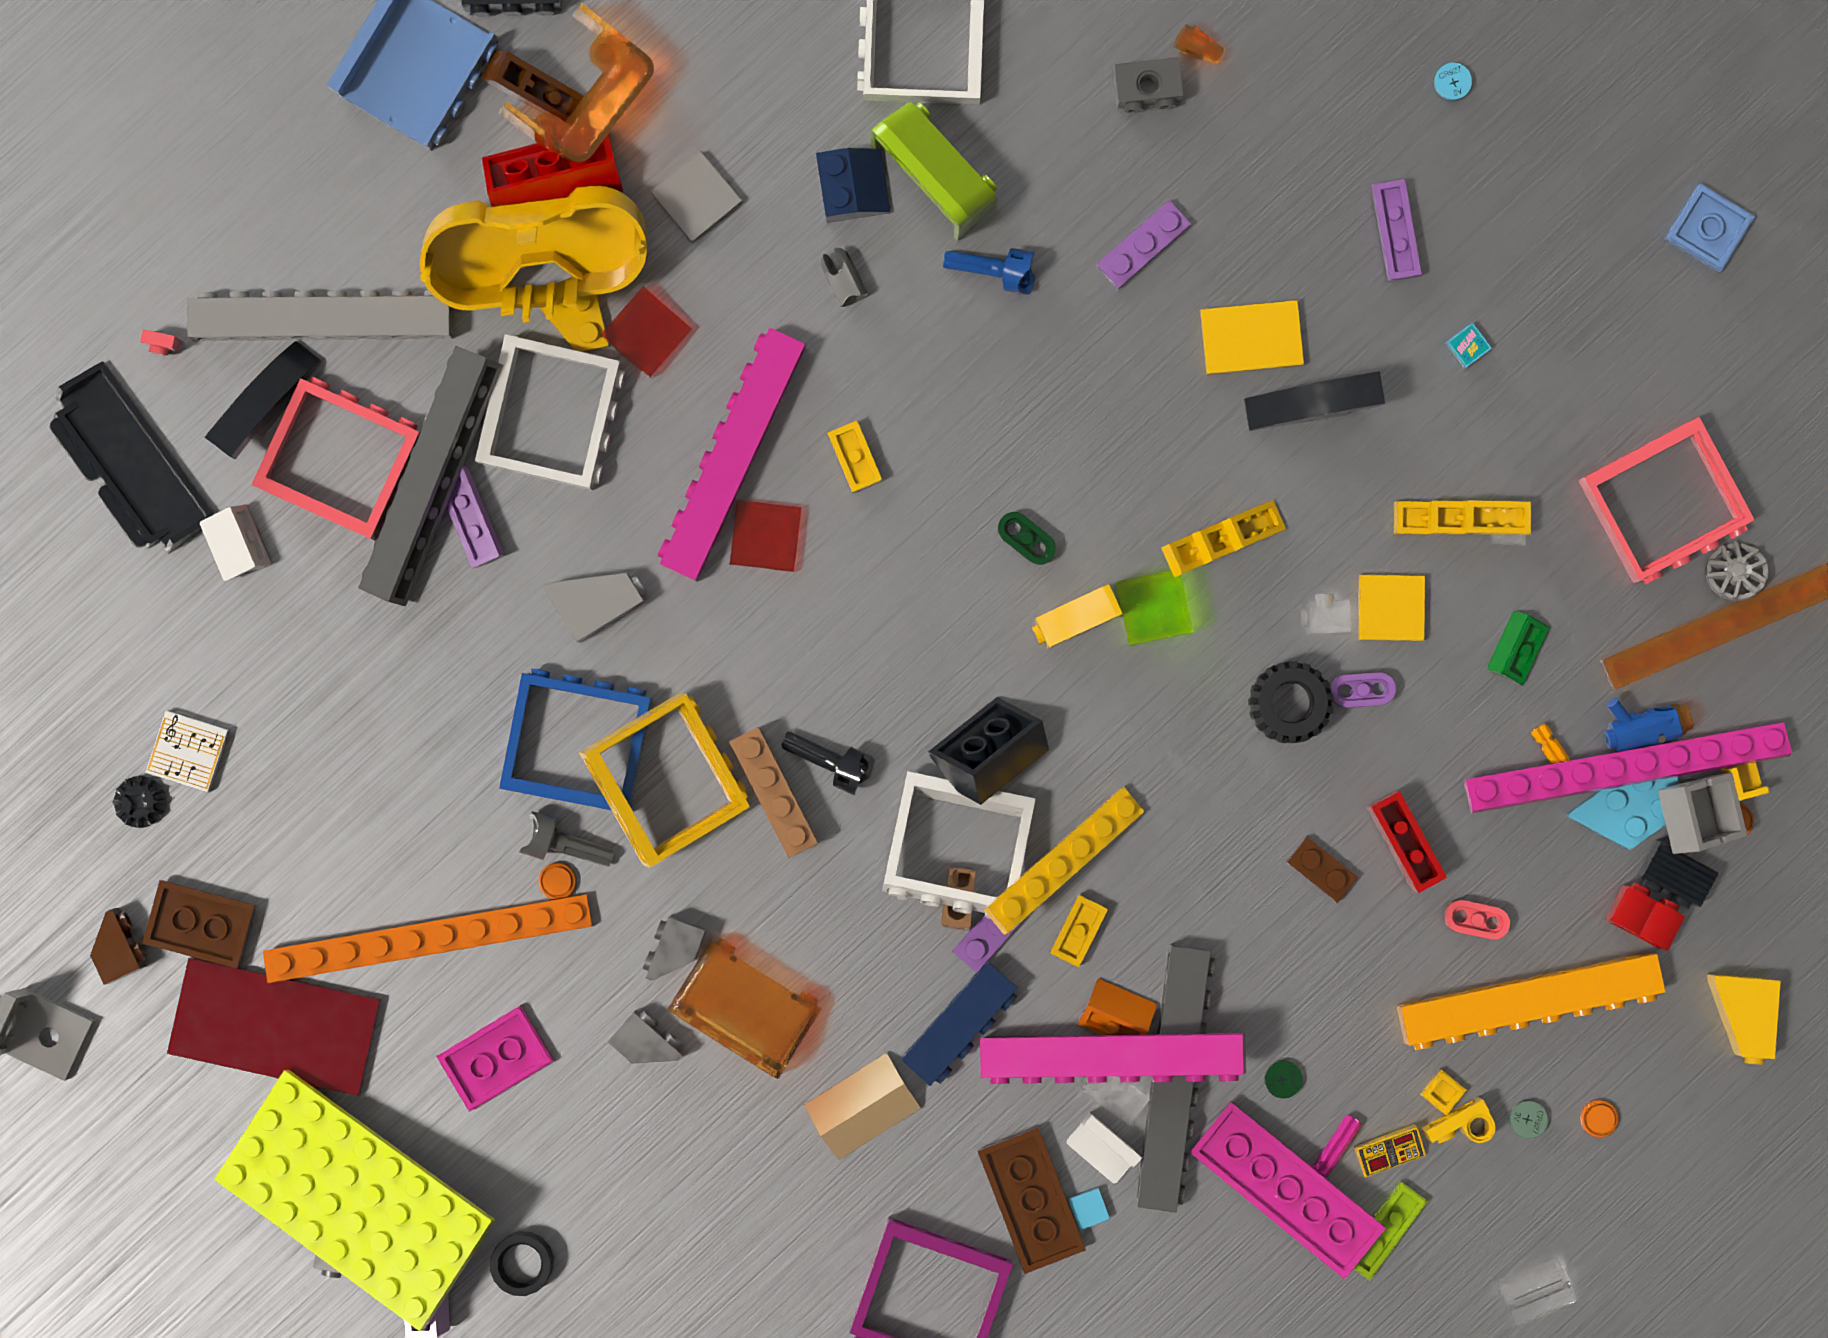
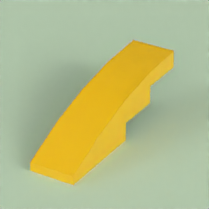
(1462, 518)
(1223, 538)

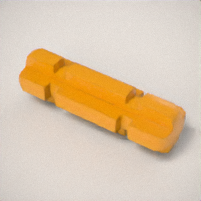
(1550, 745)

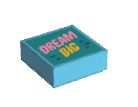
(1468, 345)

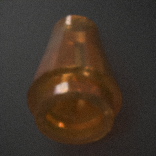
(1198, 45)

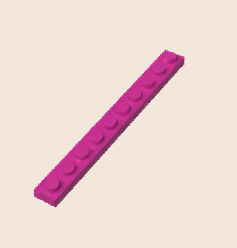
(1627, 768)

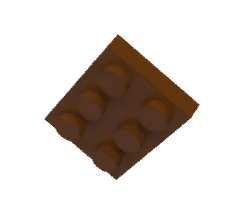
(199, 924)

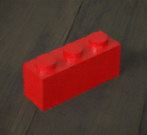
(1406, 842)

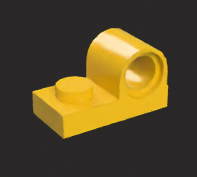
(1461, 1117)

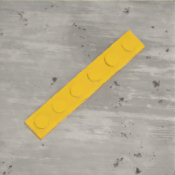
(1063, 860)

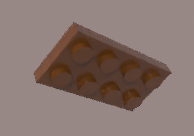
(1031, 1200)

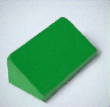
(1518, 647)

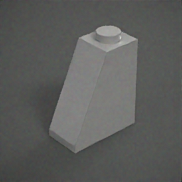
(595, 601)

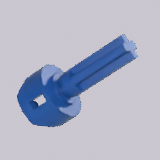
(1012, 270)

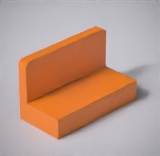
(1116, 1011)

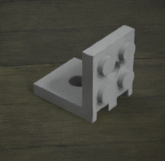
(22, 1023)

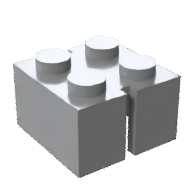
(1702, 813)

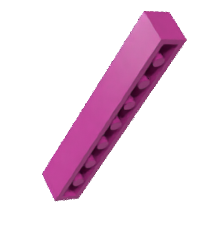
(732, 455)
(1113, 1056)

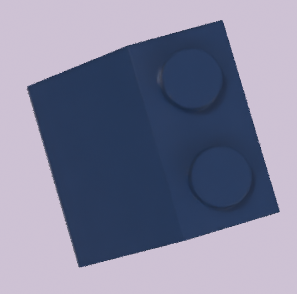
(852, 183)

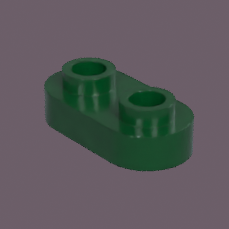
(1027, 537)

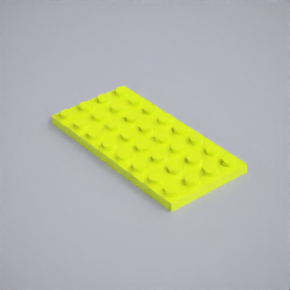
(354, 1200)

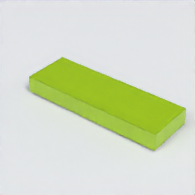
(1396, 1215)

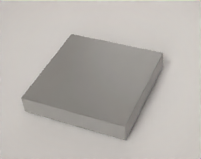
(696, 197)

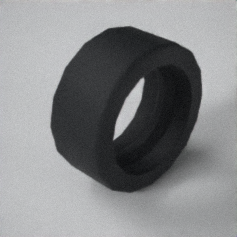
(496, 1263)

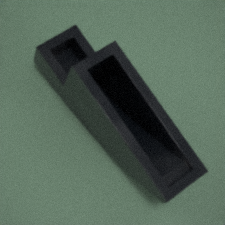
(262, 400)
(1314, 401)

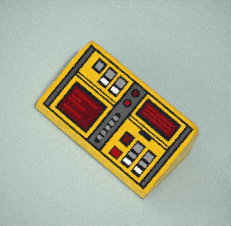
(1389, 1150)

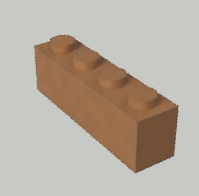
(773, 792)

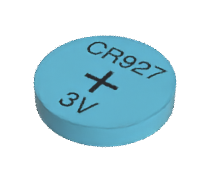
(1452, 81)

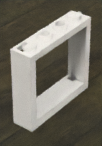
(867, 52)
(498, 400)
(942, 790)

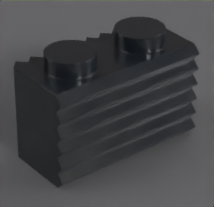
(1677, 874)

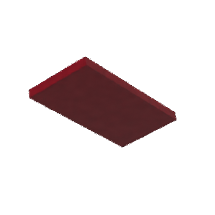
(273, 1027)

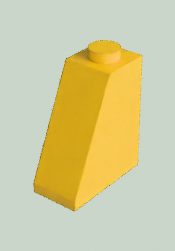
(1076, 617)
(1748, 1014)

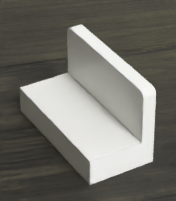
(234, 542)
(1103, 1148)

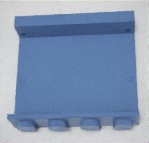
(413, 67)

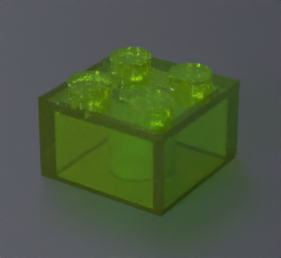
(1153, 608)

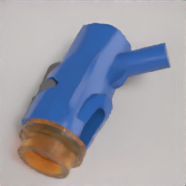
(1646, 729)

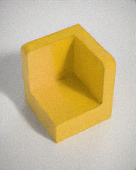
(1747, 781)

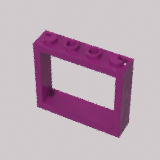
(940, 1244)

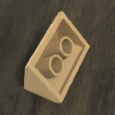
(862, 1106)

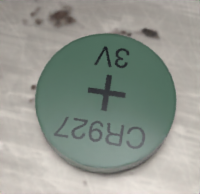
(1528, 1119)

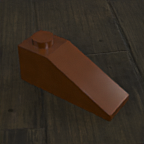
(530, 85)

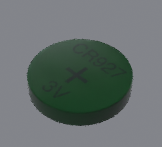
(1283, 1079)

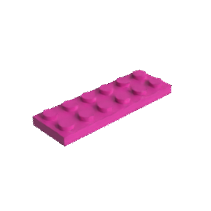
(1288, 1190)

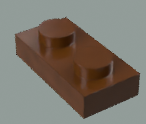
(1322, 869)

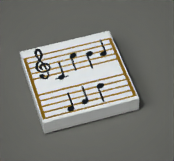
(187, 751)

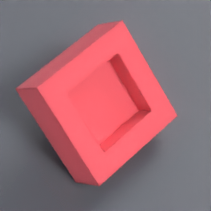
(160, 343)

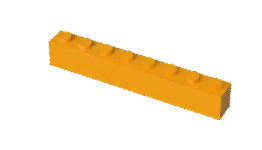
(1531, 999)

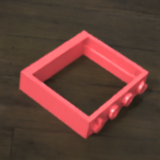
(348, 402)
(1704, 543)

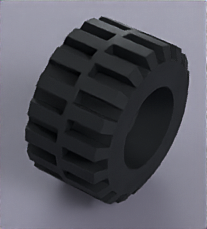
(1319, 702)

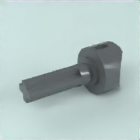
(546, 838)

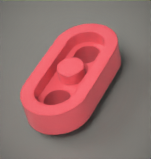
(1476, 918)

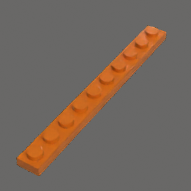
(427, 938)

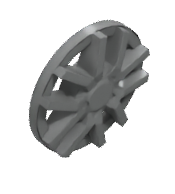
(1737, 571)

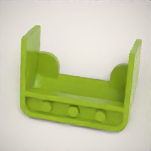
(935, 166)

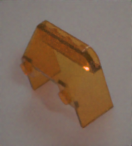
(624, 75)

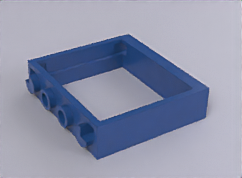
(573, 685)

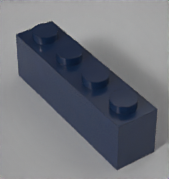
(959, 1023)

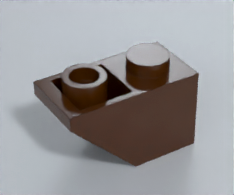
(115, 949)

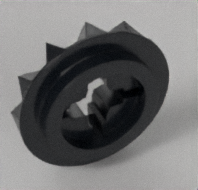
(153, 797)

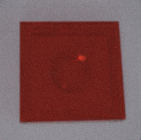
(646, 332)
(765, 536)

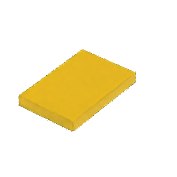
(1251, 337)

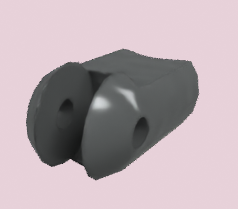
(846, 282)

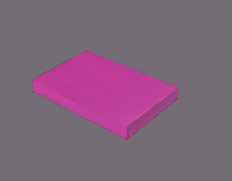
(495, 1058)

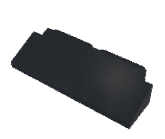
(135, 470)

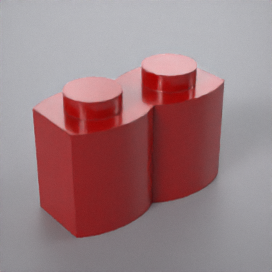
(1645, 917)

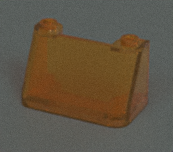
(744, 1009)

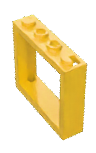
(719, 764)

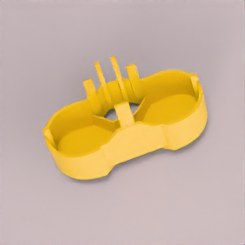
(479, 248)

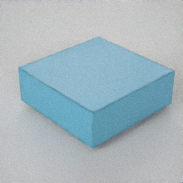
(1088, 1208)

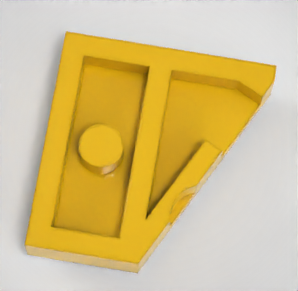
(581, 324)

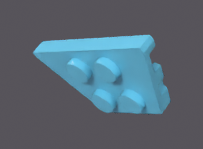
(1624, 813)

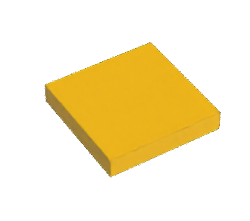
(1391, 607)

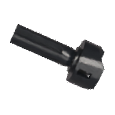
(847, 767)

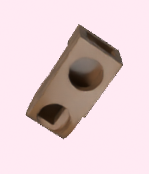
(964, 880)

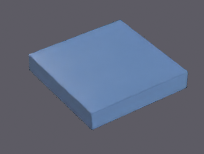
(1709, 227)

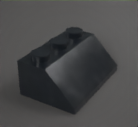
(990, 749)

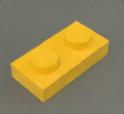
(854, 456)
(1078, 931)

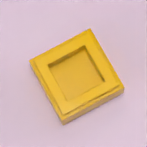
(1443, 1092)

